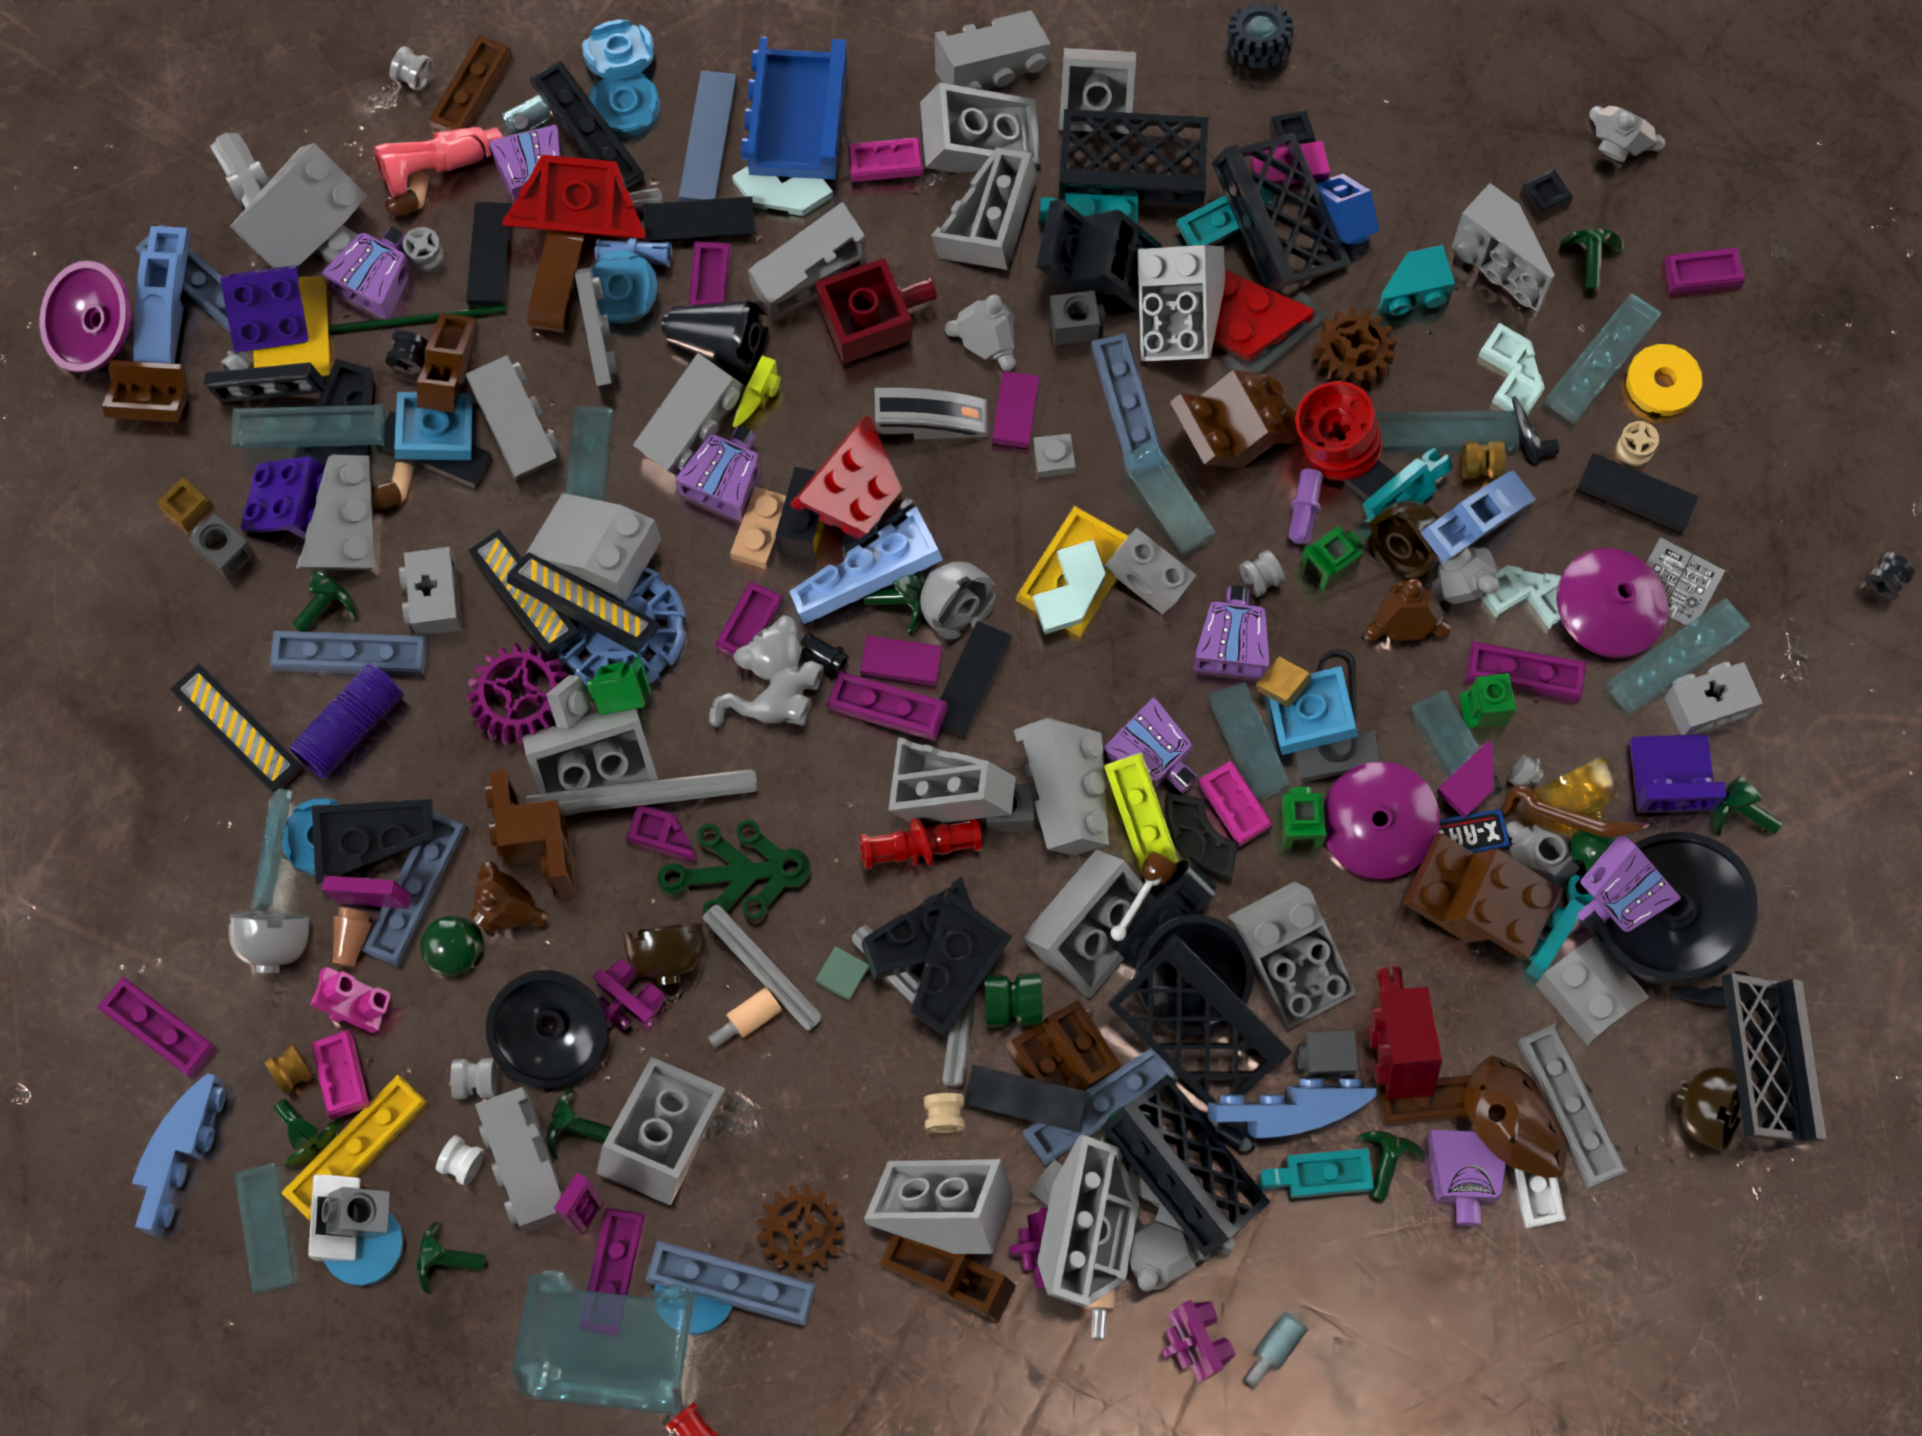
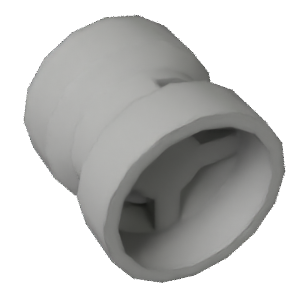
(473, 1078)

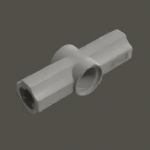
(243, 174)

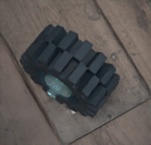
(1260, 34)

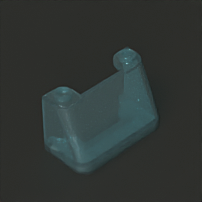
(605, 1346)

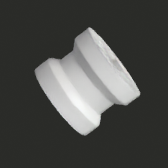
(460, 1160)

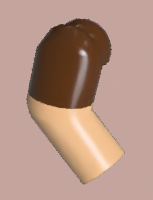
(413, 198)
(395, 490)

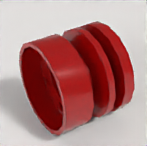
(1337, 413)

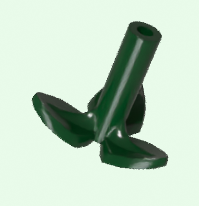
(1594, 239)
(326, 590)
(907, 592)
(1742, 798)
(566, 1120)
(304, 1134)
(1393, 1149)
(433, 1253)

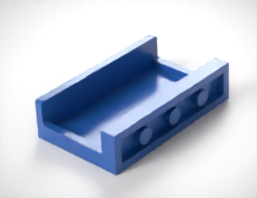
(795, 111)

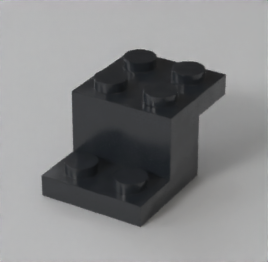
(1093, 251)

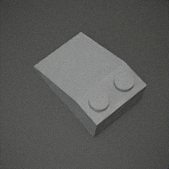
(968, 123)
(299, 208)
(597, 543)
(659, 1131)
(943, 1203)

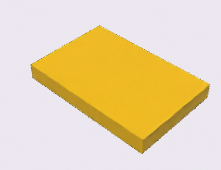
(317, 348)
(1048, 575)

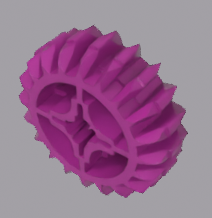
(492, 685)

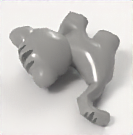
(773, 657)

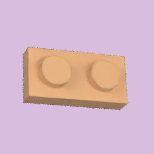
(758, 528)

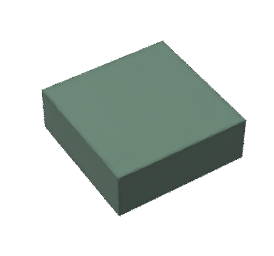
(842, 974)

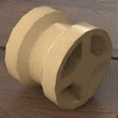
(1644, 438)
(944, 1113)

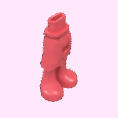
(443, 153)

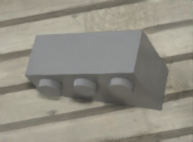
(992, 53)
(818, 252)
(690, 413)
(513, 417)
(521, 1158)

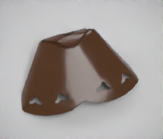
(1524, 1119)

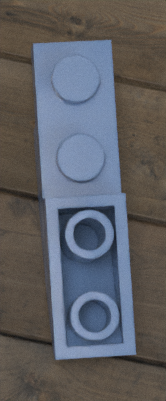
(158, 295)
(1478, 515)
(1306, 1108)
(181, 1135)

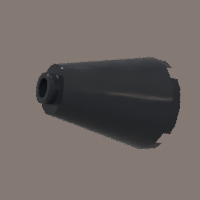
(720, 331)

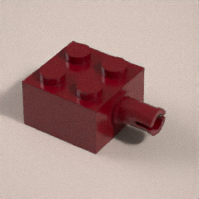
(868, 308)
(1404, 1039)

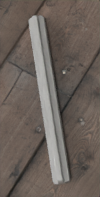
(651, 791)

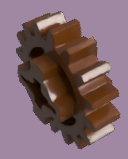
(1355, 330)
(782, 1227)

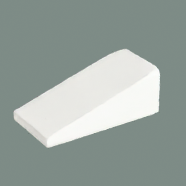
(1537, 1198)

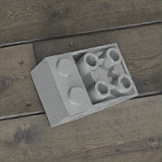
(1503, 246)
(1179, 301)
(1293, 954)

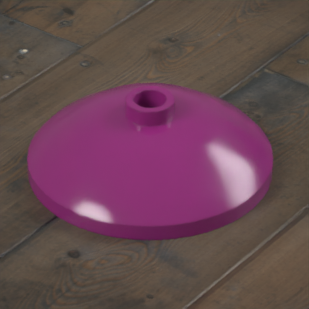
(85, 316)
(1600, 615)
(1385, 849)

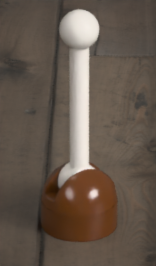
(1156, 871)

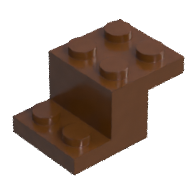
(1237, 419)
(530, 833)
(1482, 896)

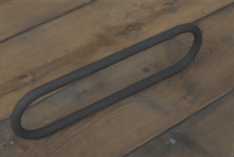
(1353, 702)

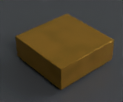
(184, 503)
(1283, 682)

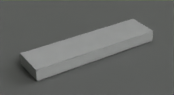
(1572, 1106)

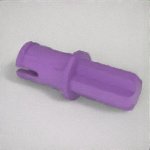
(1305, 506)

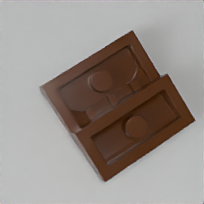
(1065, 1050)

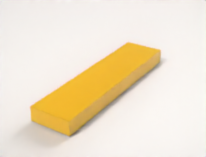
(359, 1141)

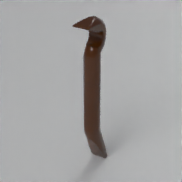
(1567, 817)

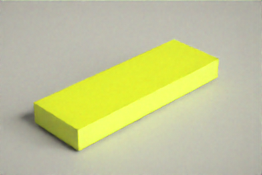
(1140, 808)

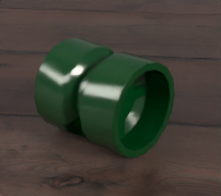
(1013, 1000)

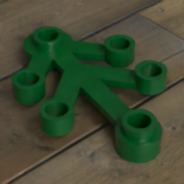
(740, 872)

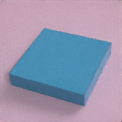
(433, 433)
(1317, 716)

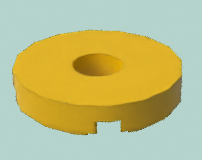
(1664, 360)

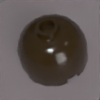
(1398, 537)
(664, 951)
(1711, 1107)

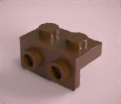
(146, 391)

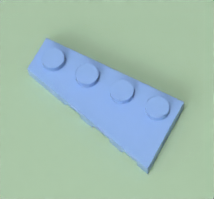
(865, 570)

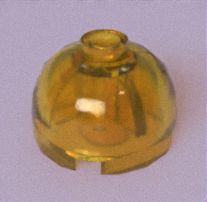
(1583, 789)

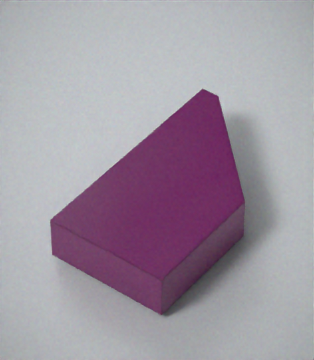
(1471, 782)
(660, 833)

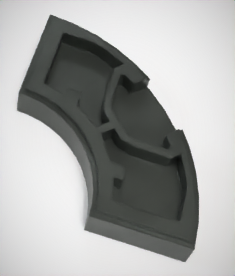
(1197, 838)

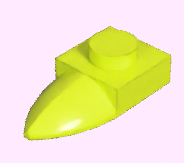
(761, 385)

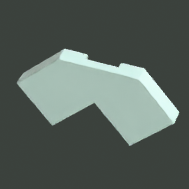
(795, 195)
(1516, 357)
(1521, 585)
(1070, 603)

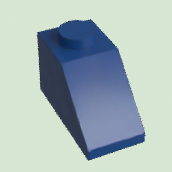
(1349, 208)

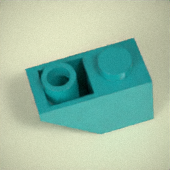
(1419, 281)

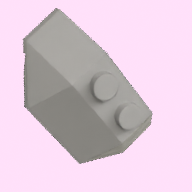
(1088, 1224)

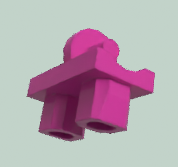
(350, 1000)

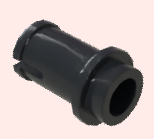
(823, 653)

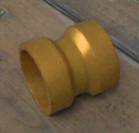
(1483, 459)

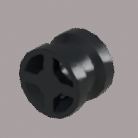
(406, 352)
(1890, 575)

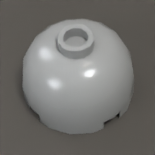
(956, 597)
(268, 939)

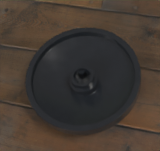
(1702, 929)

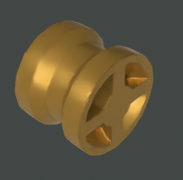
(289, 1069)

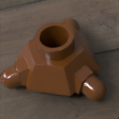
(1408, 614)
(503, 901)

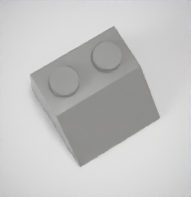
(1097, 83)
(1591, 990)

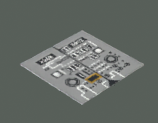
(1686, 580)

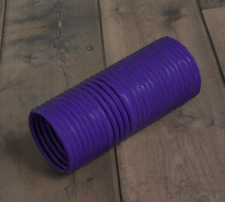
(345, 725)

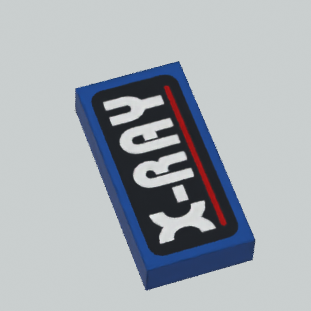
(1478, 831)

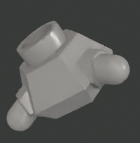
(1623, 133)
(987, 330)
(1465, 576)
(1543, 851)
(1161, 1255)

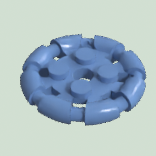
(665, 643)

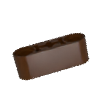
(555, 281)

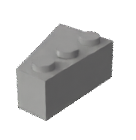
(991, 212)
(1069, 784)
(947, 786)

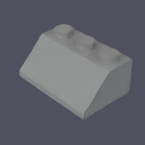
(590, 754)
(1077, 925)

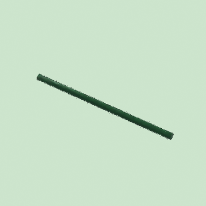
(414, 319)

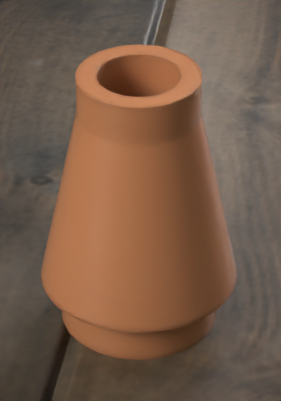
(349, 935)

